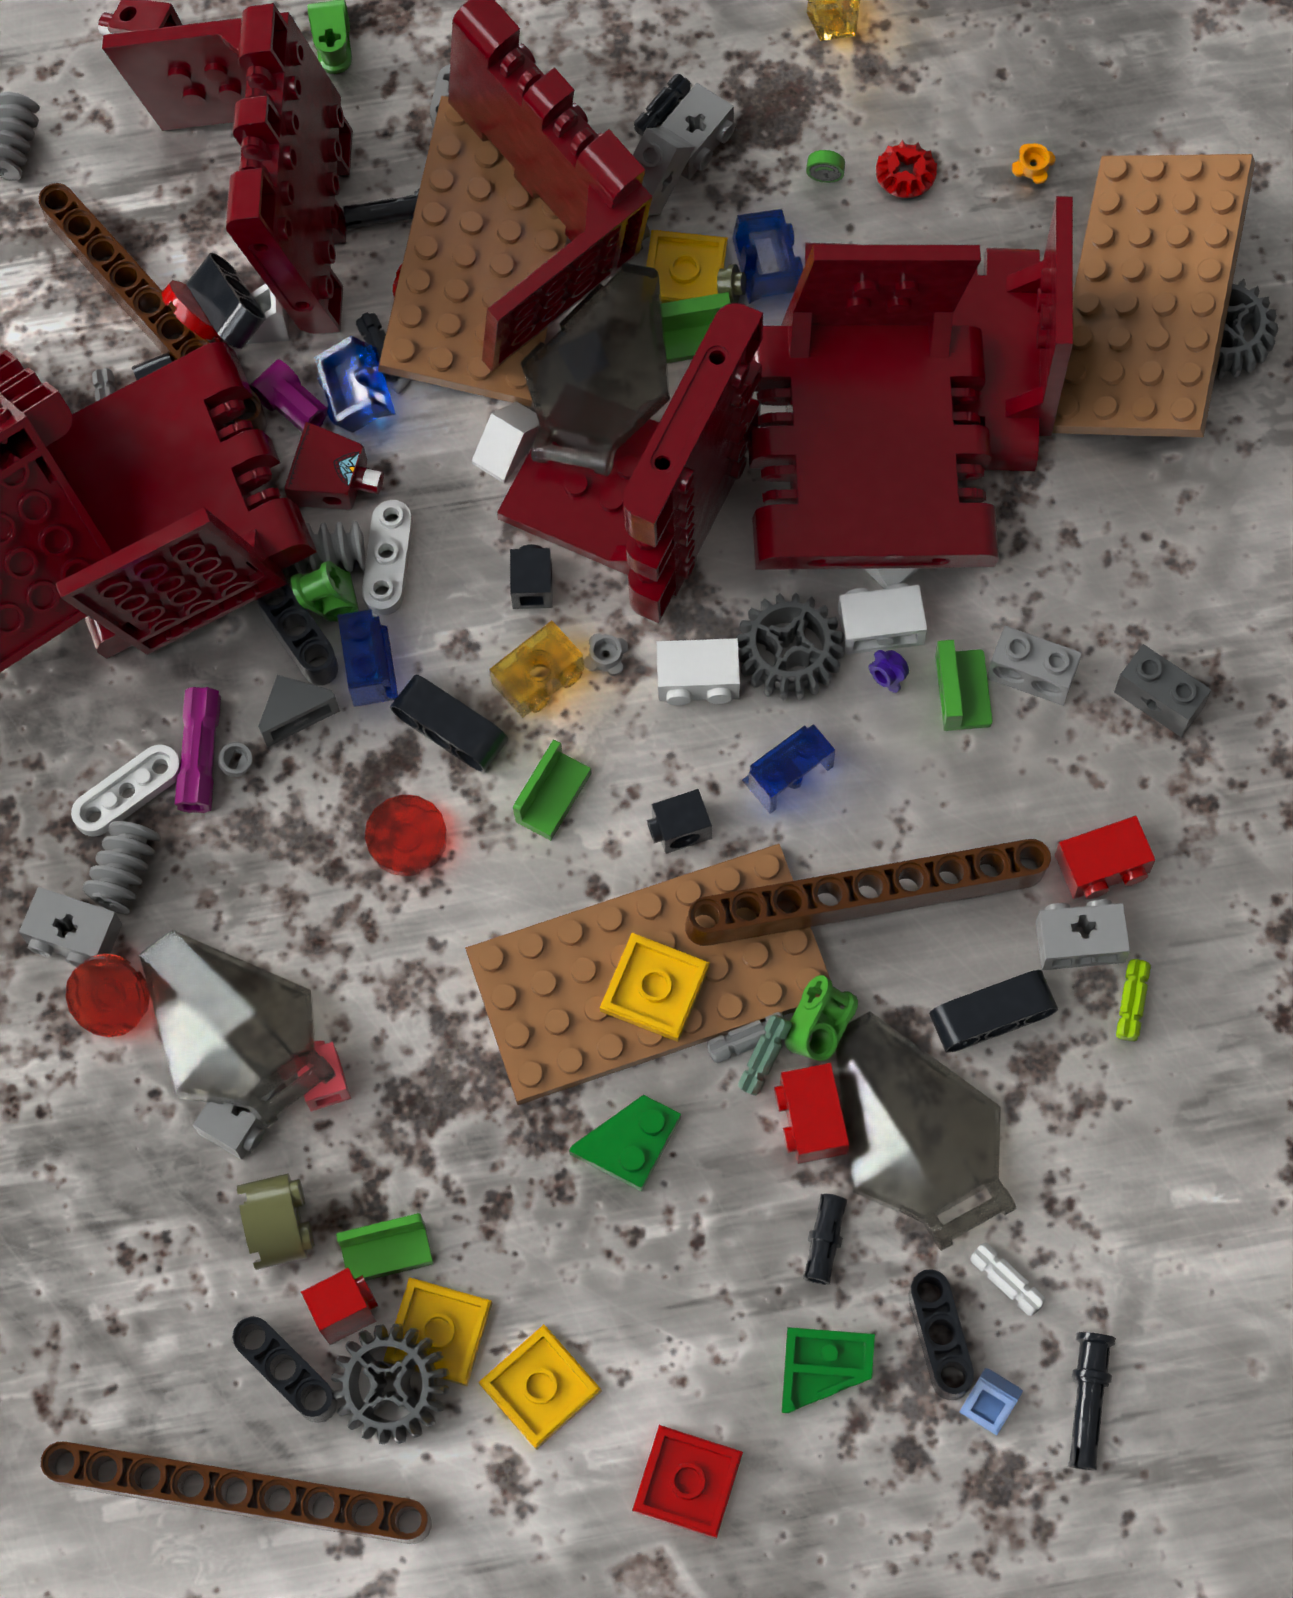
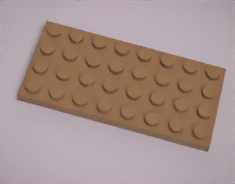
(465, 250)
(1153, 294)
(551, 977)

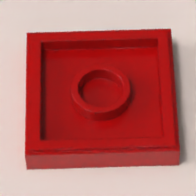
(687, 1481)

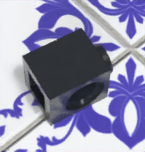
(531, 577)
(680, 821)

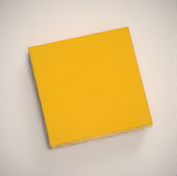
(686, 263)
(654, 987)
(447, 1317)
(540, 1386)

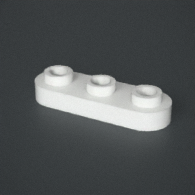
(387, 571)
(136, 774)

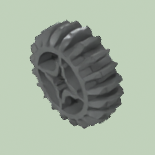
(1245, 309)
(763, 630)
(406, 1397)

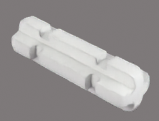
(1007, 1279)

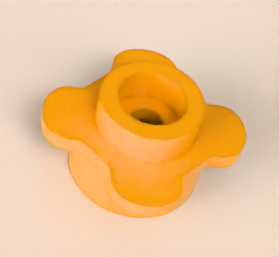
(1033, 153)

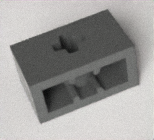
(1162, 690)

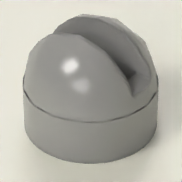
(226, 756)

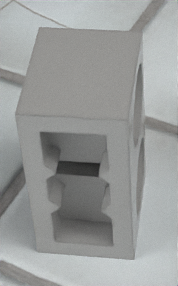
(1034, 665)

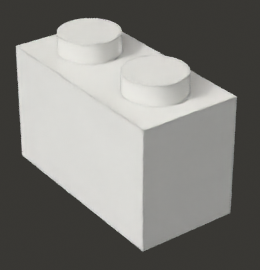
(882, 618)
(698, 671)

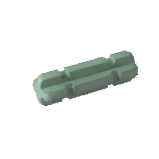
(764, 1054)

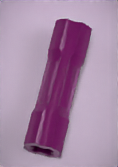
(195, 777)

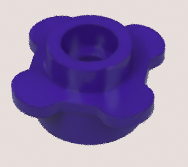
(889, 669)

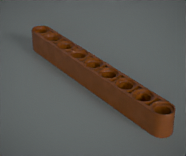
(123, 269)
(854, 905)
(218, 1480)

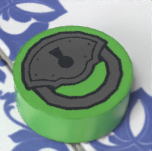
(825, 166)

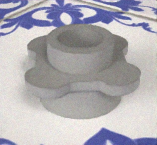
(606, 643)

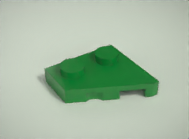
(629, 1141)
(823, 1364)

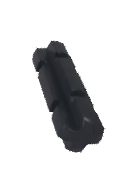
(663, 104)
(370, 326)

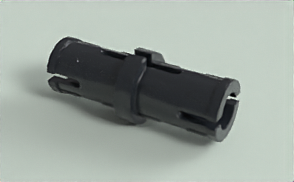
(825, 1239)

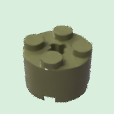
(274, 1221)

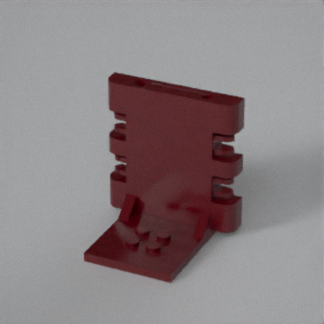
(289, 134)
(556, 156)
(1026, 339)
(871, 418)
(663, 479)
(176, 504)
(41, 518)

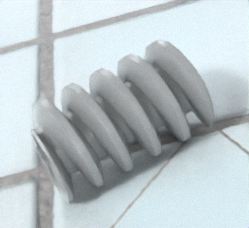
(16, 130)
(335, 548)
(118, 864)

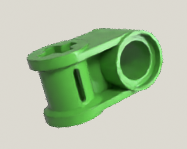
(331, 34)
(326, 591)
(821, 1019)

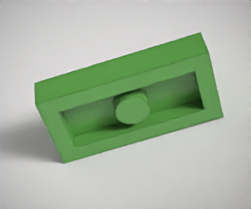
(687, 324)
(962, 687)
(550, 792)
(386, 1247)

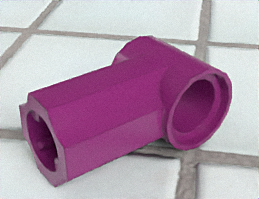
(282, 390)

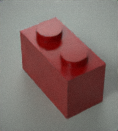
(1105, 858)
(813, 1113)
(340, 1305)

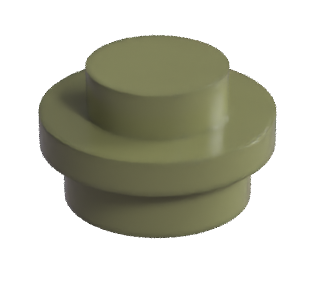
(732, 281)

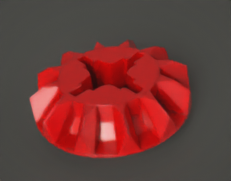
(903, 183)

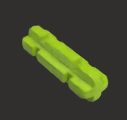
(1133, 1000)

